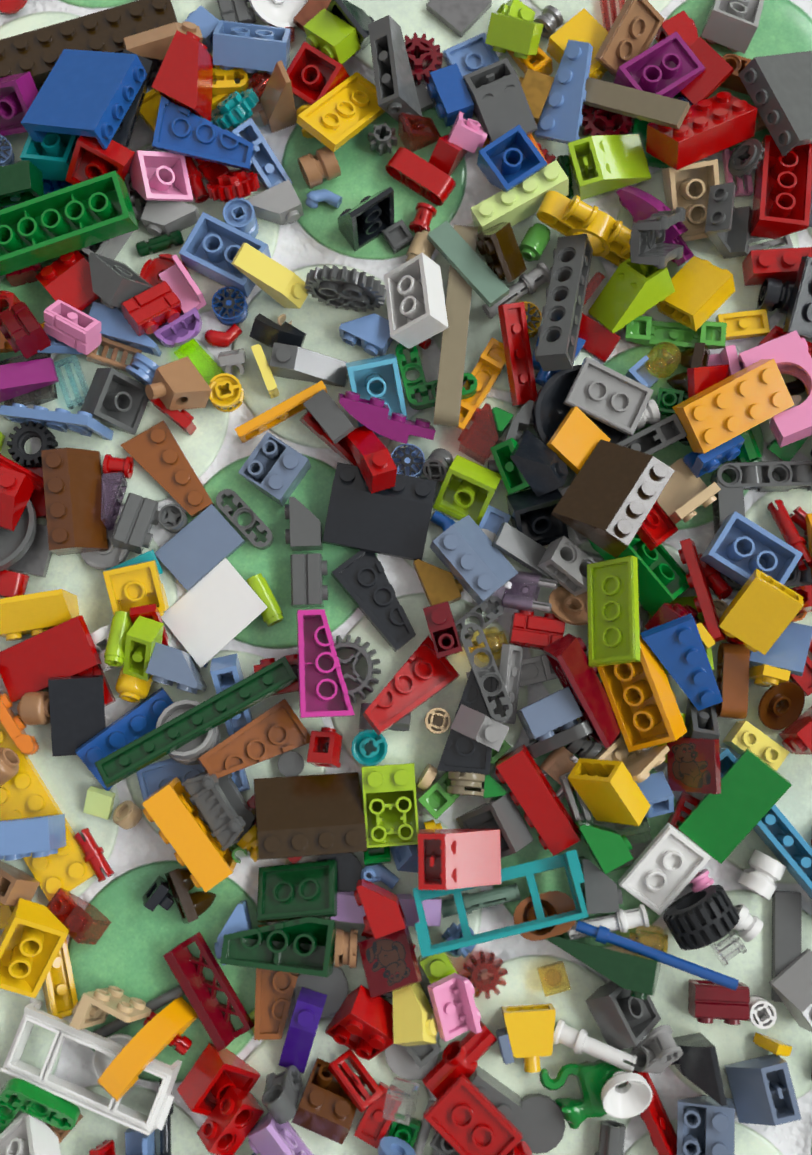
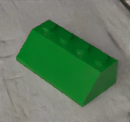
(658, 574)

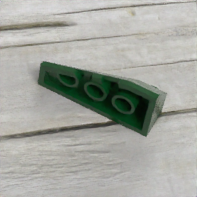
(289, 946)
(625, 970)

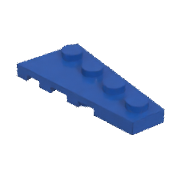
(196, 137)
(685, 658)
(123, 731)

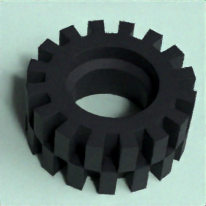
(22, 435)

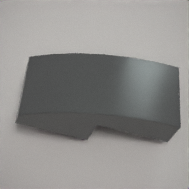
(329, 416)
(521, 421)

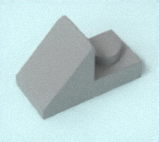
(479, 727)

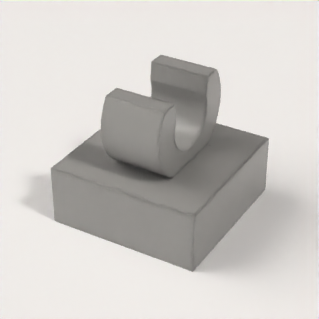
(232, 358)

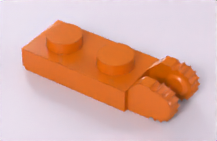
(15, 727)

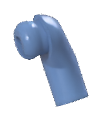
(323, 195)

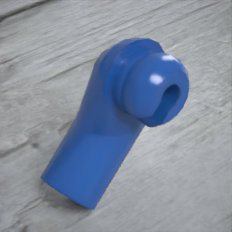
(442, 520)

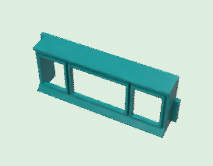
(574, 874)

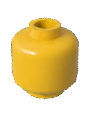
(132, 688)

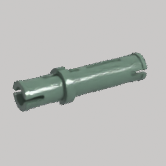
(482, 899)

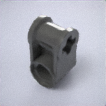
(282, 1094)

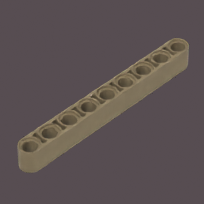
(454, 341)

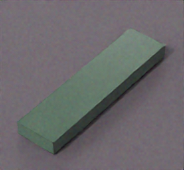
(468, 264)

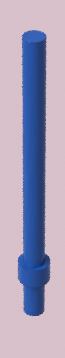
(604, 935)

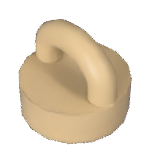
(127, 815)

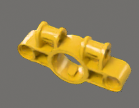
(574, 217)

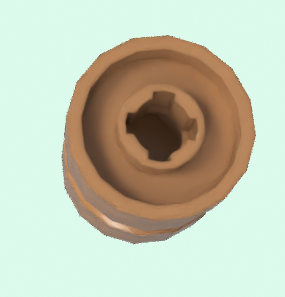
(319, 166)

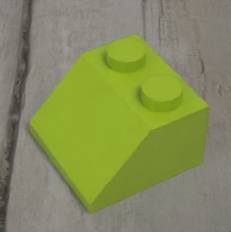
(467, 490)

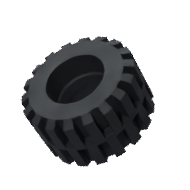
(701, 917)

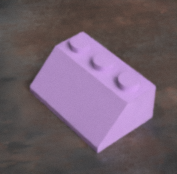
(276, 1139)

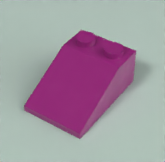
(661, 68)
(16, 97)

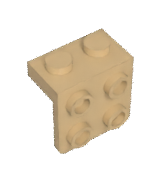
(685, 493)
(636, 762)
(97, 1004)

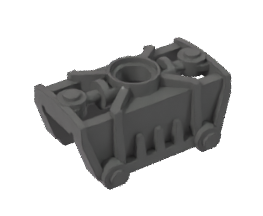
(652, 230)
(221, 807)

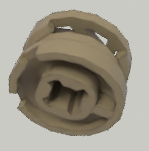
(471, 781)

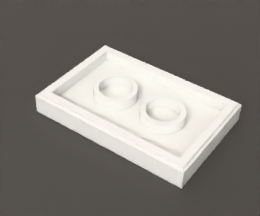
(664, 869)

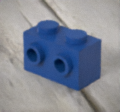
(450, 94)

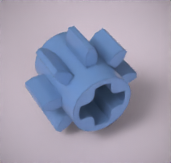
(455, 932)

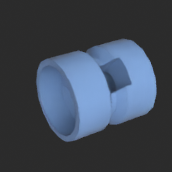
(241, 215)

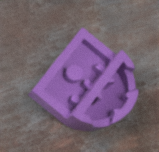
(180, 330)

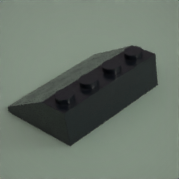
(380, 522)

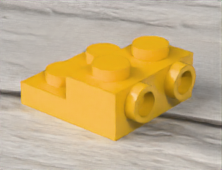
(135, 587)

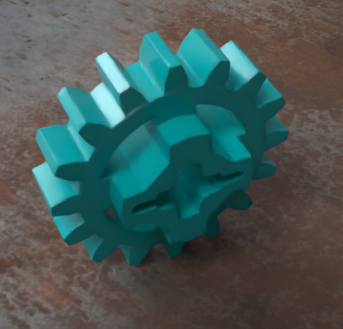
(235, 109)

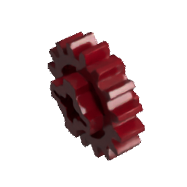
(423, 57)
(604, 122)

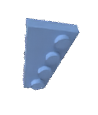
(564, 104)
(58, 419)

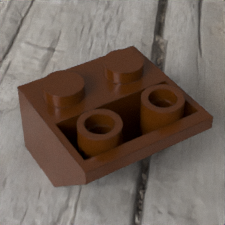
(325, 1105)

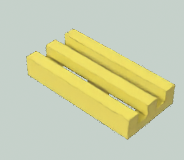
(265, 370)

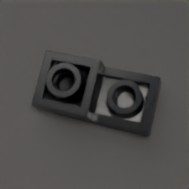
(268, 332)

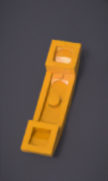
(486, 372)
(145, 1046)

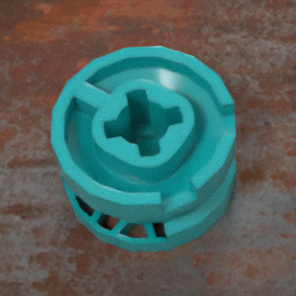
(369, 748)

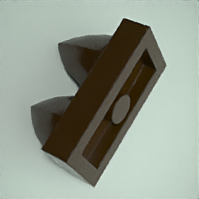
(690, 358)
(192, 904)

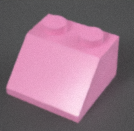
(160, 176)

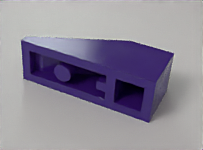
(302, 1029)

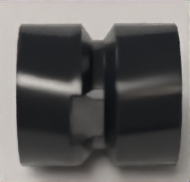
(775, 295)

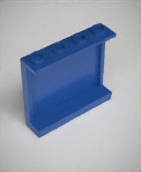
(85, 95)

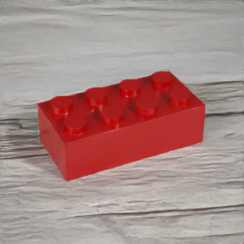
(707, 129)

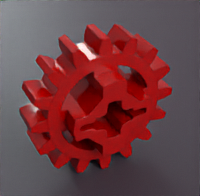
(233, 185)

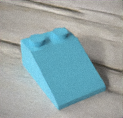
(379, 379)

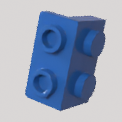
(711, 460)

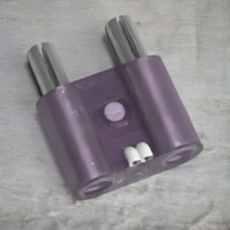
(523, 591)

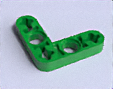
(420, 384)
(36, 1103)

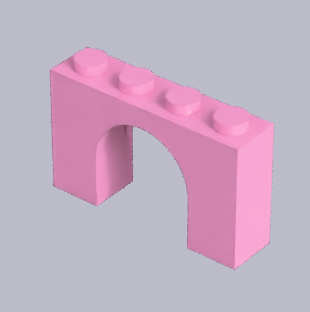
(793, 359)

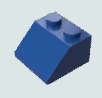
(510, 159)

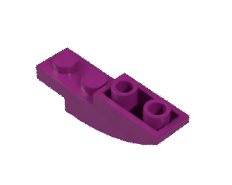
(641, 207)
(375, 416)

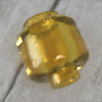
(663, 360)
(495, 640)
(650, 936)

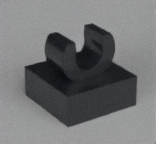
(158, 894)

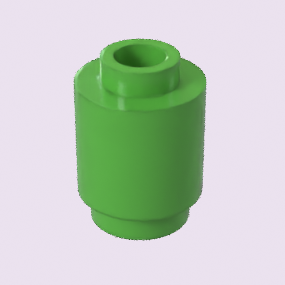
(534, 242)

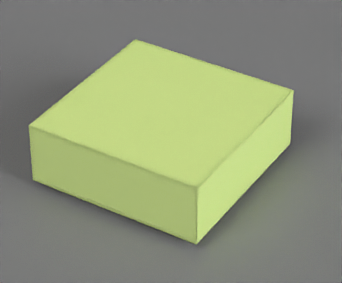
(99, 802)

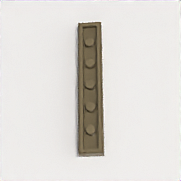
(636, 103)

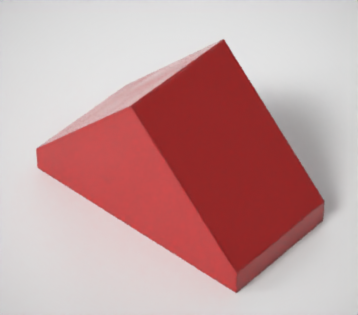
(446, 155)

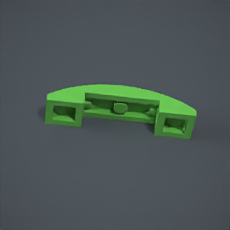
(649, 333)
(436, 798)

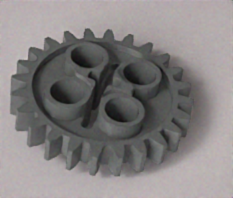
(345, 288)

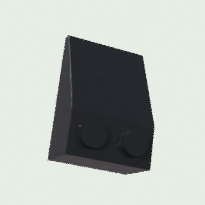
(368, 218)

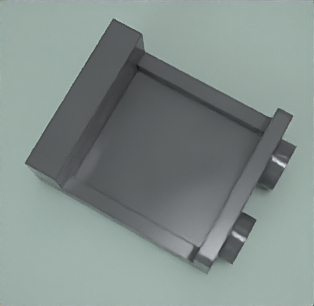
(726, 225)

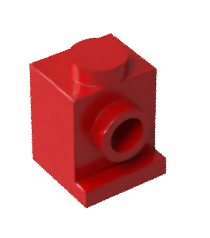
(317, 748)

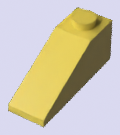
(271, 277)
(413, 1017)

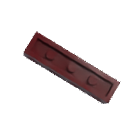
(212, 1013)

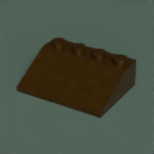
(612, 495)
(309, 816)

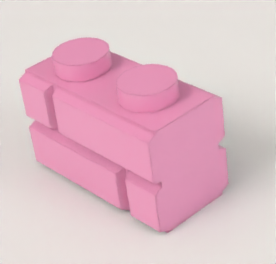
(72, 327)

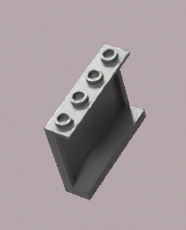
(783, 96)

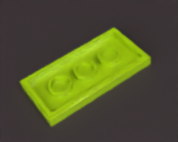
(613, 612)

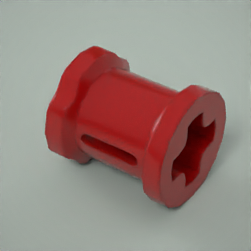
(423, 217)
(118, 465)

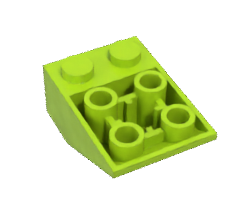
(607, 163)
(630, 294)
(390, 805)

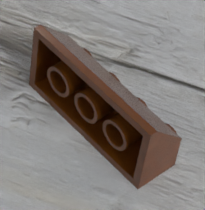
(73, 500)

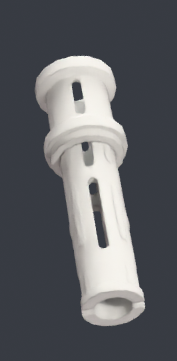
(618, 921)
(581, 1042)

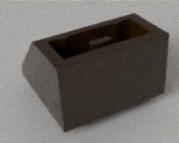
(501, 252)

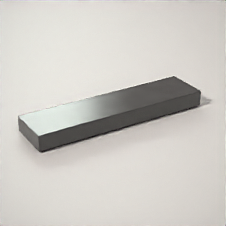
(785, 931)

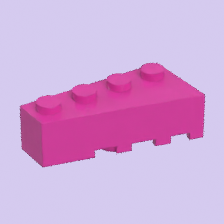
(319, 670)

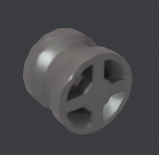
(551, 19)

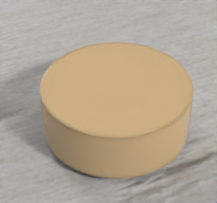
(427, 777)

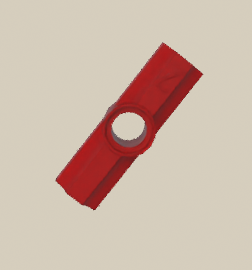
(457, 1059)

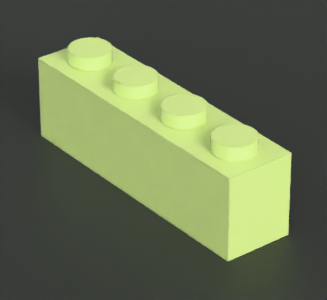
(521, 200)

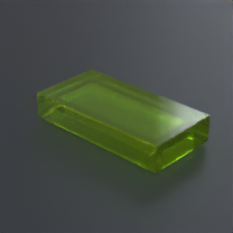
(202, 361)

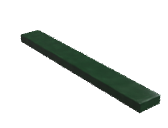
(195, 722)

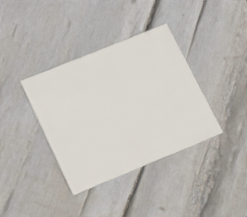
(213, 612)

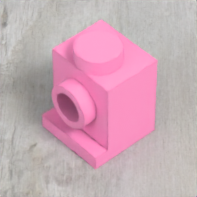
(467, 134)

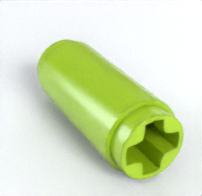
(272, 614)
(116, 640)

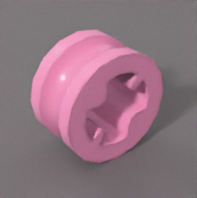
(701, 881)

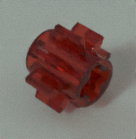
(258, 83)

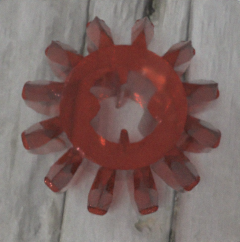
(492, 967)

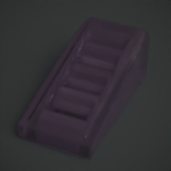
(113, 492)

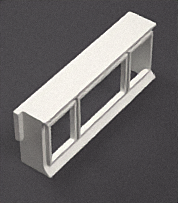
(79, 1095)

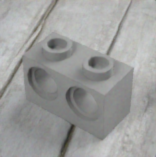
(567, 565)

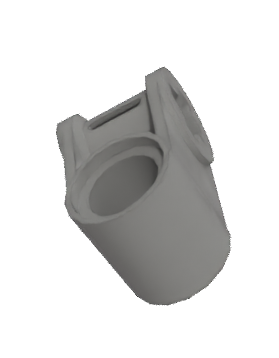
(656, 1051)

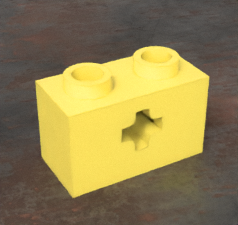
(745, 735)

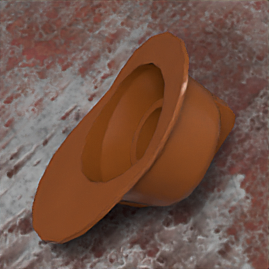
(552, 903)

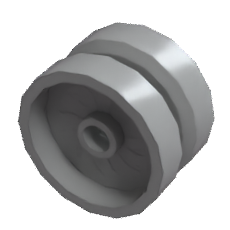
(196, 748)

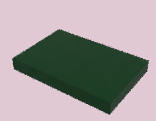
(297, 891)

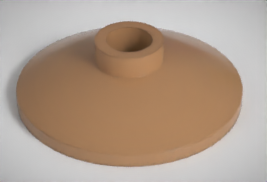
(568, 607)

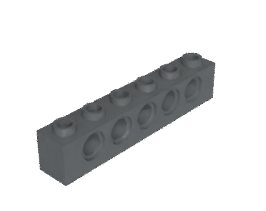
(564, 303)

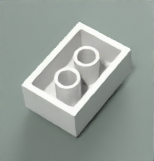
(415, 301)

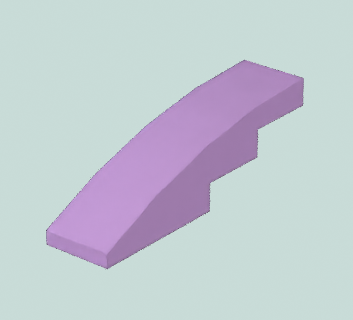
(350, 911)

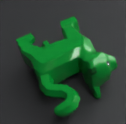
(591, 1081)

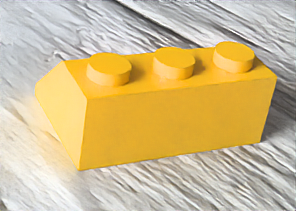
(36, 613)
(29, 947)

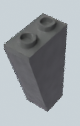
(392, 69)

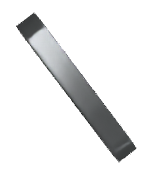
(488, 671)

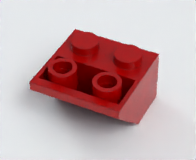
(363, 1024)

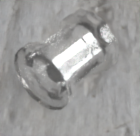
(728, 948)

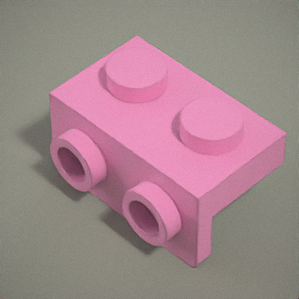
(454, 1006)

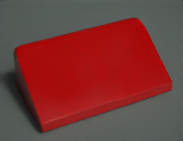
(598, 339)

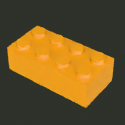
(733, 405)
(643, 701)
(188, 835)

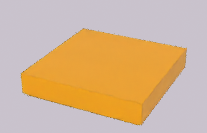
(576, 439)

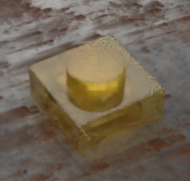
(553, 978)

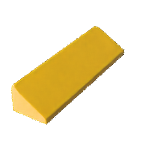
(60, 986)

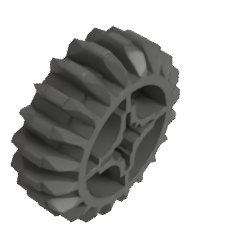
(360, 651)

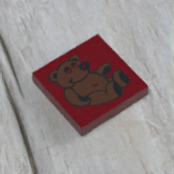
(694, 765)
(389, 962)

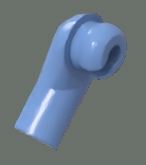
(378, 873)

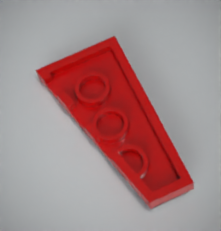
(410, 687)

